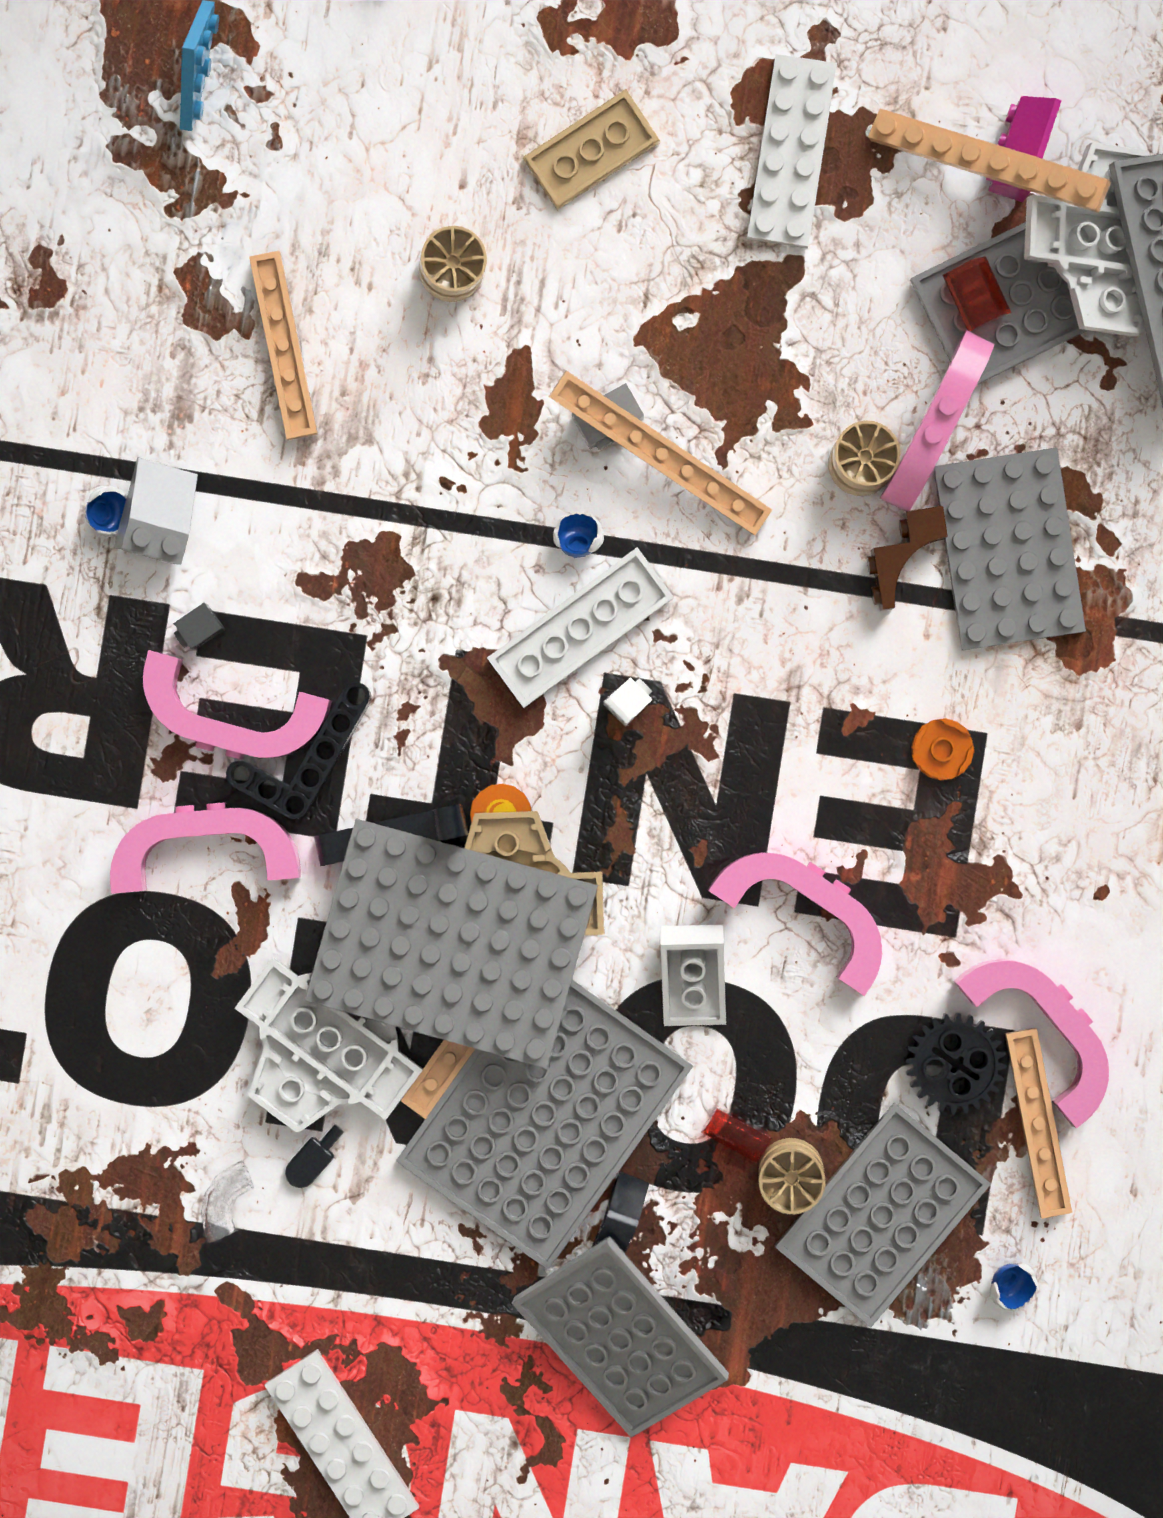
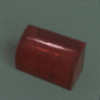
(976, 293)
(736, 1134)

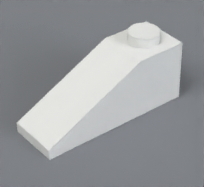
(628, 700)

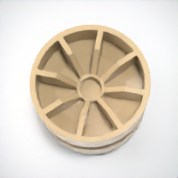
(452, 263)
(864, 458)
(791, 1176)

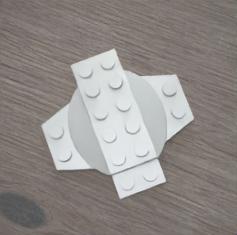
(1089, 249)
(319, 1053)

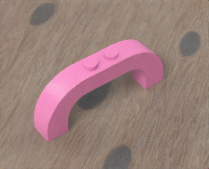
(939, 421)
(161, 692)
(131, 854)
(866, 944)
(1092, 1074)

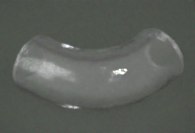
(219, 1200)

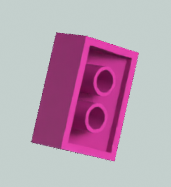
(1028, 133)

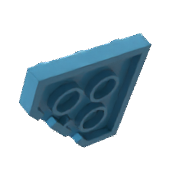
(196, 64)

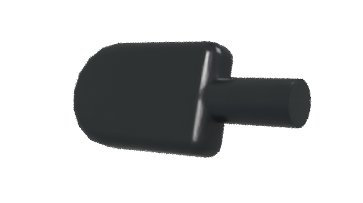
(312, 1159)

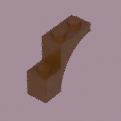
(886, 562)

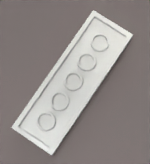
(791, 151)
(580, 627)
(340, 1441)

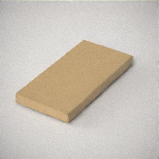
(591, 149)

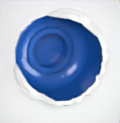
(105, 510)
(578, 534)
(1013, 1286)

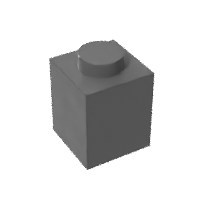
(198, 627)

